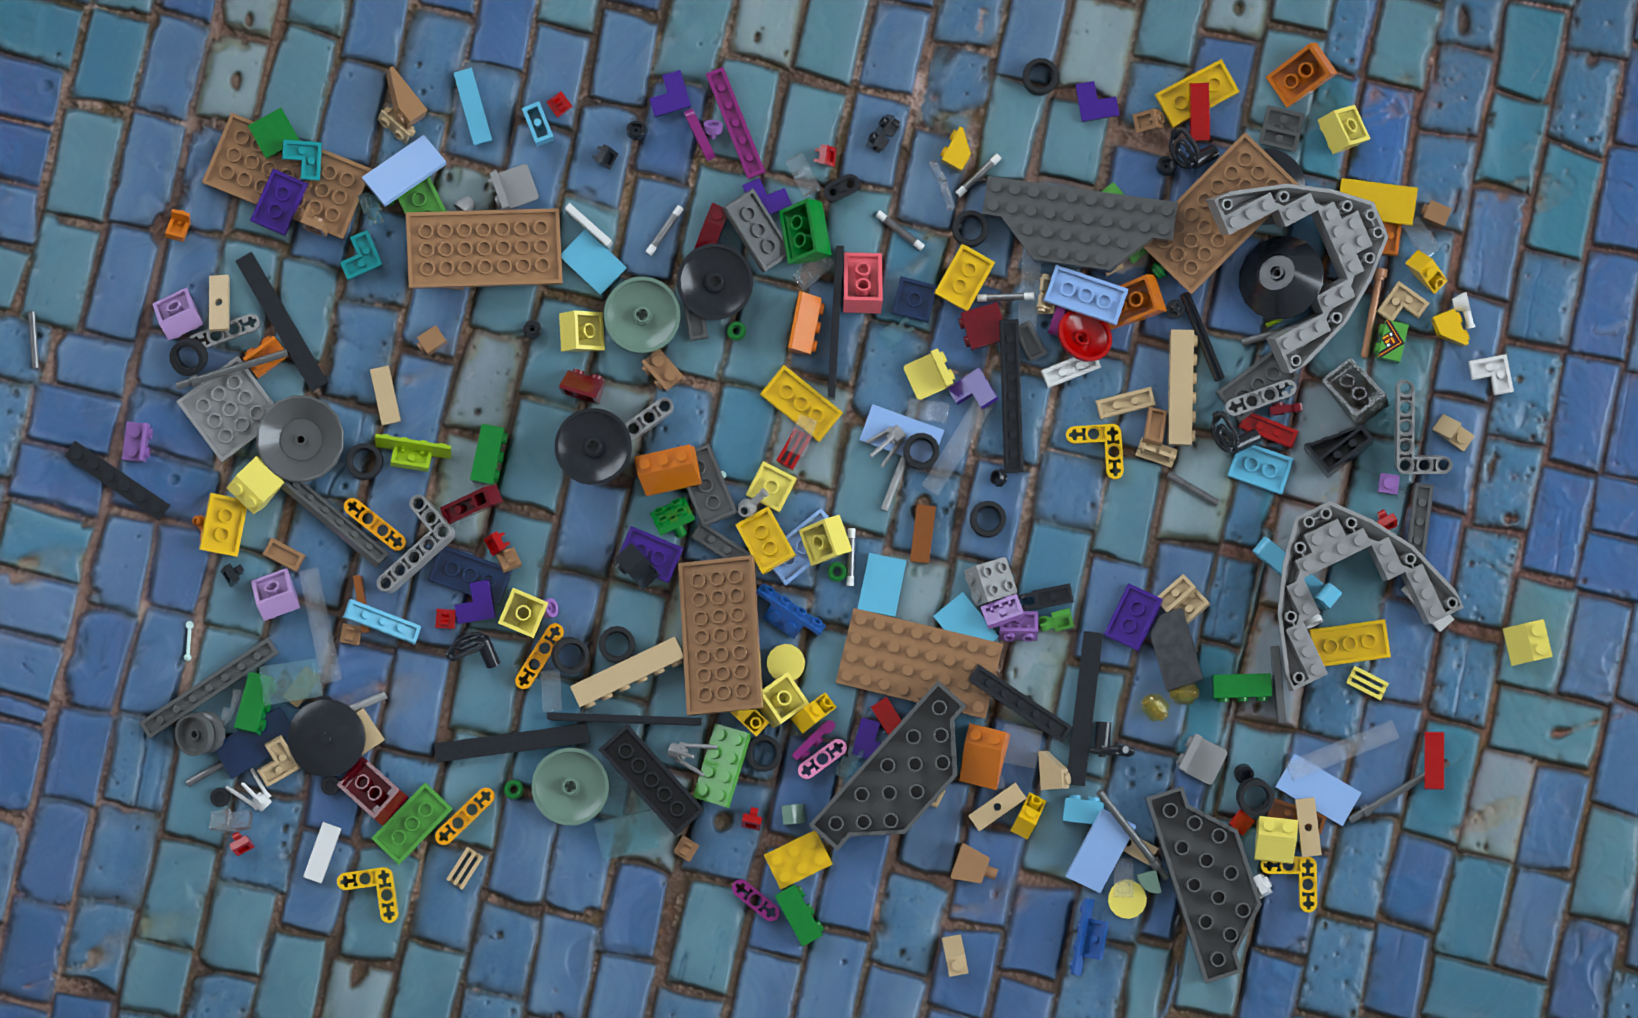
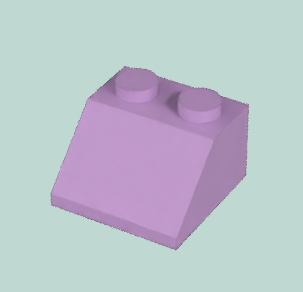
(177, 314)
(275, 594)

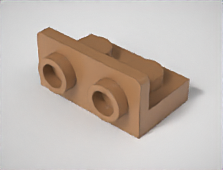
(312, 223)
(662, 370)

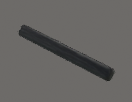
(1203, 338)

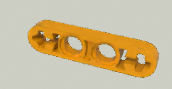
(373, 526)
(536, 654)
(462, 813)

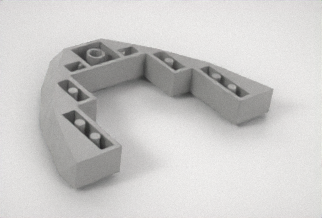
(1352, 240)
(1327, 537)

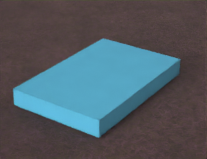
(593, 262)
(1261, 468)
(882, 584)
(964, 618)

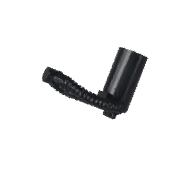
(1197, 158)
(1236, 443)
(482, 644)
(1102, 743)

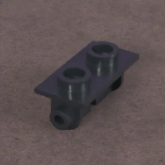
(877, 138)

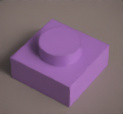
(1388, 483)

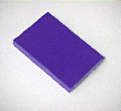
(279, 202)
(657, 551)
(1133, 617)

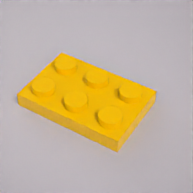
(964, 277)
(223, 525)
(765, 540)
(798, 859)

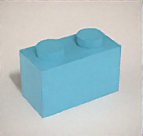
(538, 124)
(1081, 810)

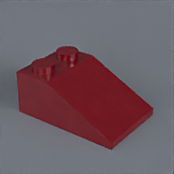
(582, 386)
(372, 791)

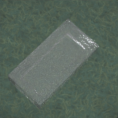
(802, 435)

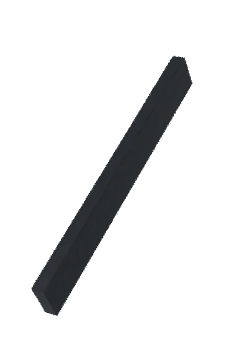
(282, 321)
(835, 322)
(1011, 395)
(1084, 707)
(634, 719)
(511, 742)

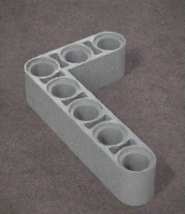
(653, 409)
(1408, 435)
(419, 548)

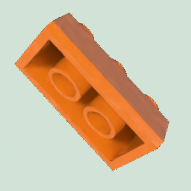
(805, 324)
(668, 470)

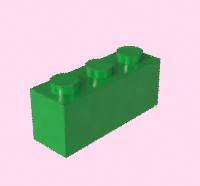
(488, 454)
(1241, 687)
(252, 707)
(799, 914)

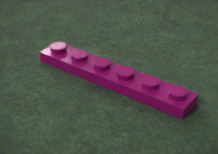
(735, 123)

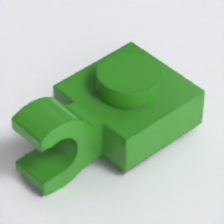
(1059, 621)

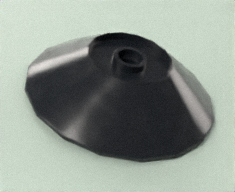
(1290, 291)

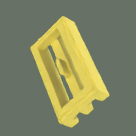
(1381, 690)

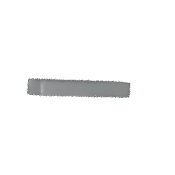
(225, 335)
(1261, 400)

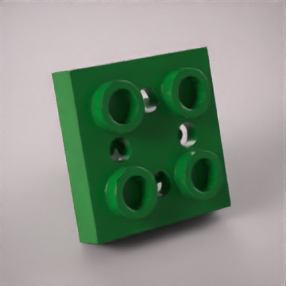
(673, 517)

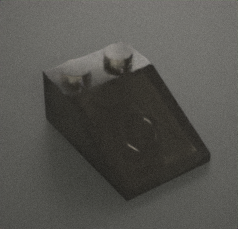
(1355, 392)

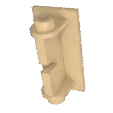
(388, 120)
(1043, 307)
(1163, 455)

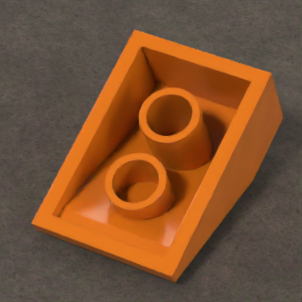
(1301, 74)
(1141, 301)
(983, 756)

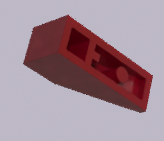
(712, 226)
(471, 504)

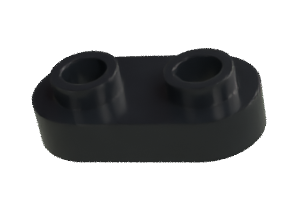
(841, 188)

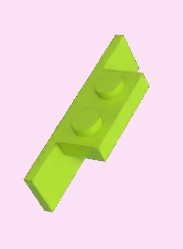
(412, 453)

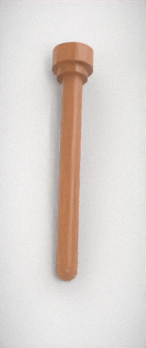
(1378, 277)

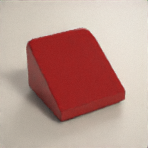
(1241, 822)

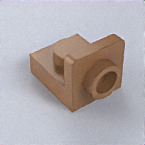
(1148, 120)

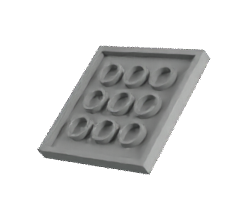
(227, 410)

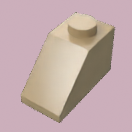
(1052, 772)
(955, 955)

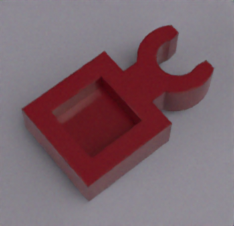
(1280, 409)

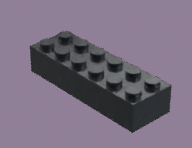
(651, 780)

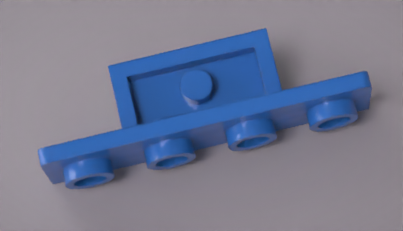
(787, 615)
(1090, 937)

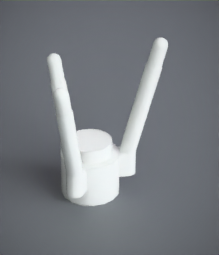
(260, 800)

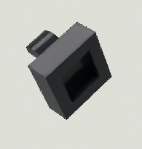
(606, 156)
(232, 574)

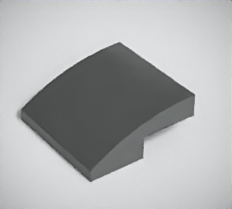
(1281, 128)

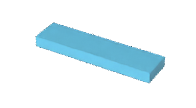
(472, 106)
(382, 621)

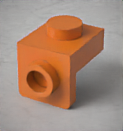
(178, 225)

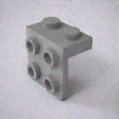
(513, 187)
(990, 581)
(1201, 759)

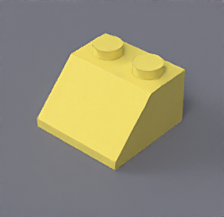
(1343, 129)
(581, 331)
(255, 485)
(825, 540)
(523, 612)
(1527, 642)
(782, 700)
(1275, 839)

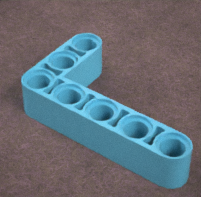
(1323, 594)

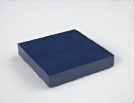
(914, 299)

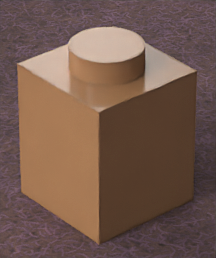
(1435, 213)
(431, 340)

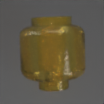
(1185, 695)
(1155, 707)

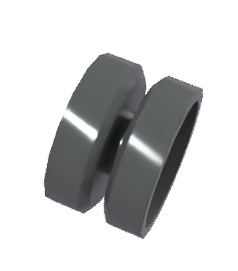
(200, 733)

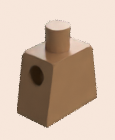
(972, 866)

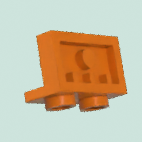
(268, 346)

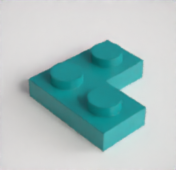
(308, 153)
(366, 258)

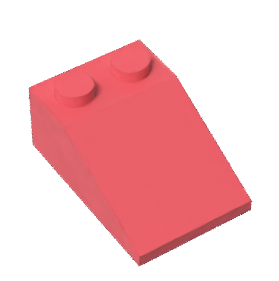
(862, 283)

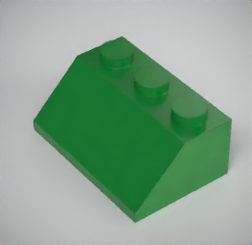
(805, 232)

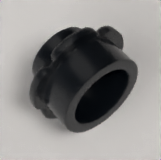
(537, 329)
(998, 477)

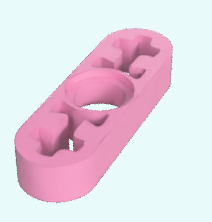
(836, 754)

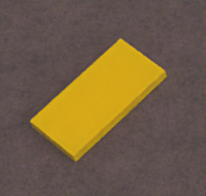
(1175, 98)
(1393, 202)
(796, 397)
(1351, 642)

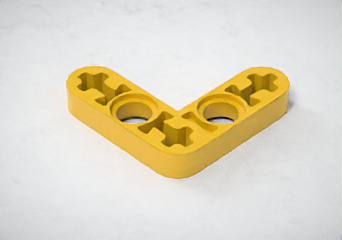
(1102, 438)
(1299, 869)
(374, 881)

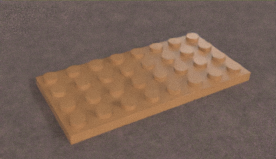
(243, 171)
(1197, 243)
(483, 248)
(720, 635)
(910, 657)

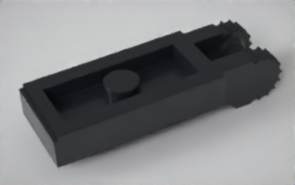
(1048, 597)

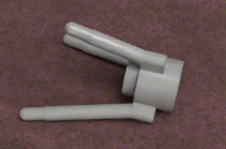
(895, 435)
(680, 752)

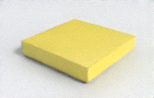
(775, 482)

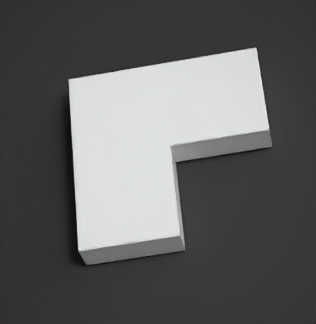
(1495, 368)

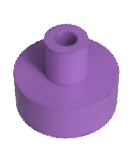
(713, 128)
(552, 608)

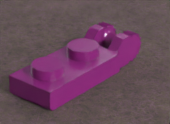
(815, 739)

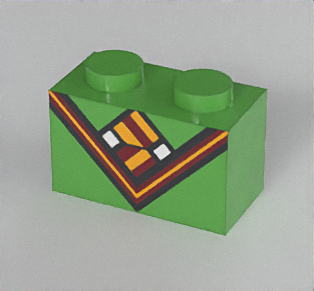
(1391, 341)

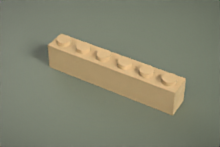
(1181, 388)
(627, 672)

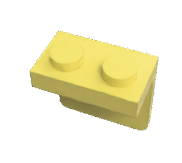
(929, 374)

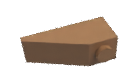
(405, 102)

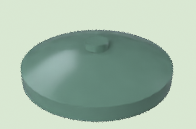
(642, 315)
(570, 786)

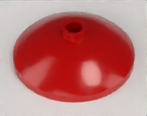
(1093, 333)

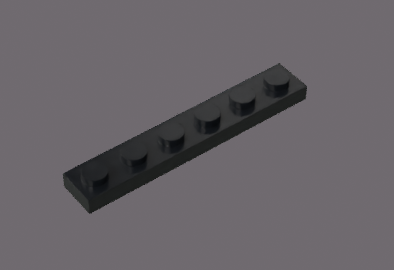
(117, 480)
(1019, 703)

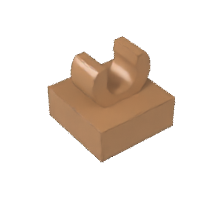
(508, 559)
(351, 634)
(686, 848)

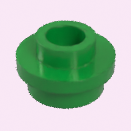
(1158, 270)
(732, 326)
(836, 565)
(509, 794)

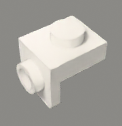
(1263, 885)

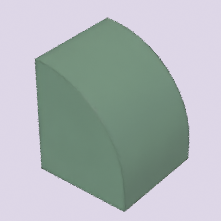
(793, 814)
(1149, 881)

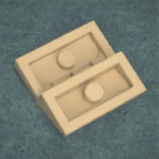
(1184, 595)

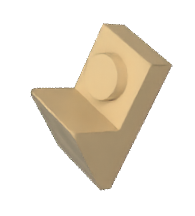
(1452, 432)

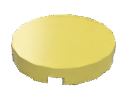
(785, 659)
(1128, 906)

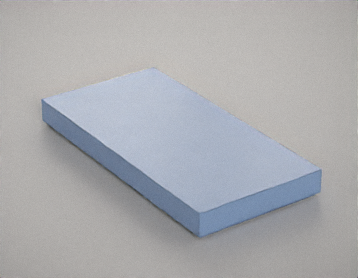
(404, 170)
(1085, 295)
(880, 419)
(791, 569)
(1331, 795)
(1099, 852)

